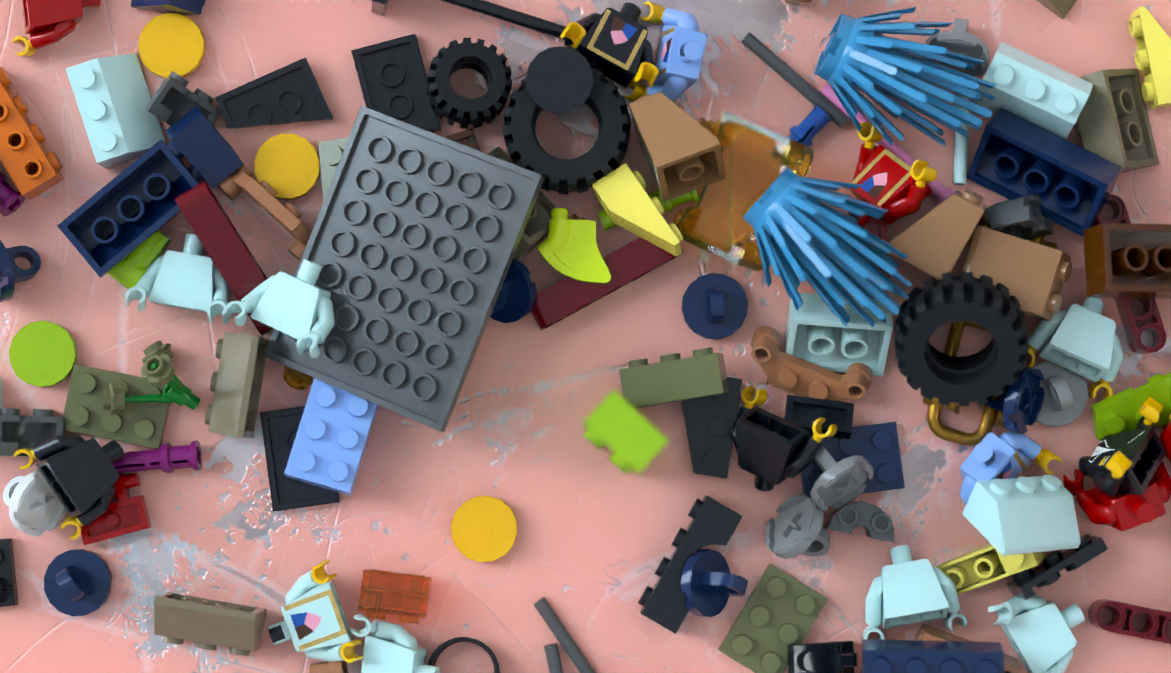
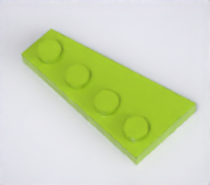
(1120, 411)

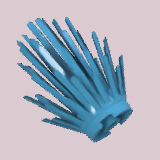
(877, 64)
(824, 246)

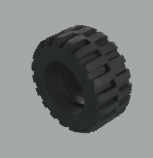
(576, 173)
(965, 377)

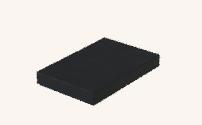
(396, 81)
(279, 433)

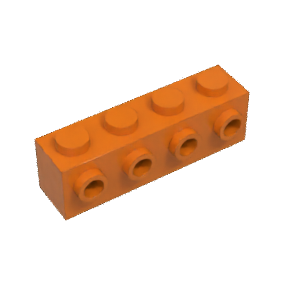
(21, 145)

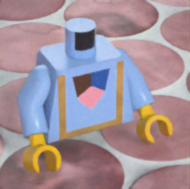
(677, 55)
(1002, 458)

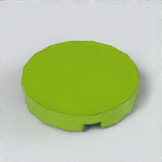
(43, 353)

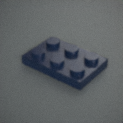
(875, 443)

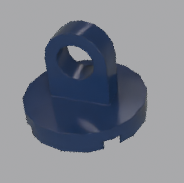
(11, 273)
(516, 295)
(714, 306)
(1021, 401)
(77, 582)
(709, 583)

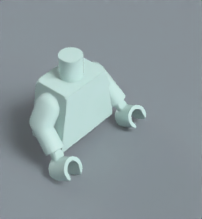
(183, 282)
(291, 306)
(910, 594)
(1039, 632)
(391, 649)

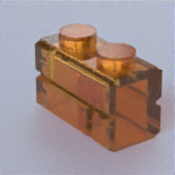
(395, 594)

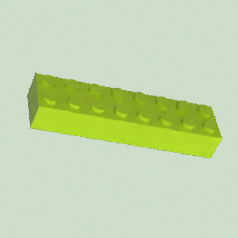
(624, 433)

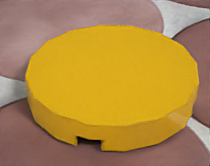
(171, 44)
(288, 165)
(484, 528)

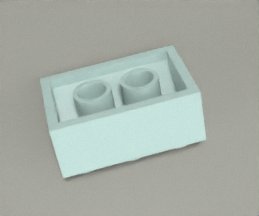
(1034, 90)
(112, 107)
(824, 340)
(1024, 514)

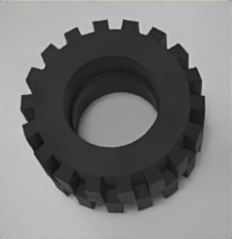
(474, 57)

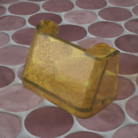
(751, 163)

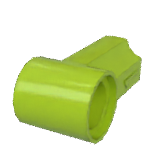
(135, 264)

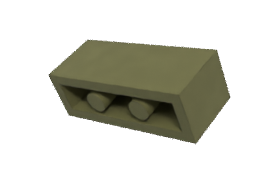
(674, 378)

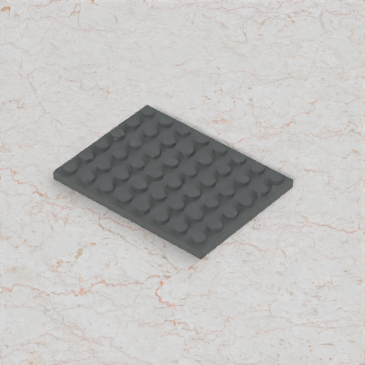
(413, 264)

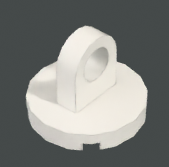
(33, 504)

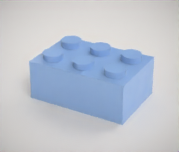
(331, 438)

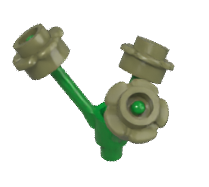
(159, 372)

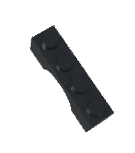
(710, 525)

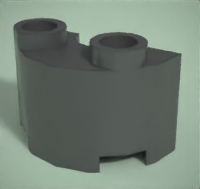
(175, 101)
(1019, 217)
(26, 431)
(870, 517)

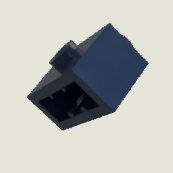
(203, 147)

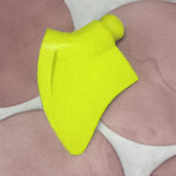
(573, 248)

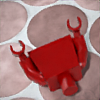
(1122, 510)

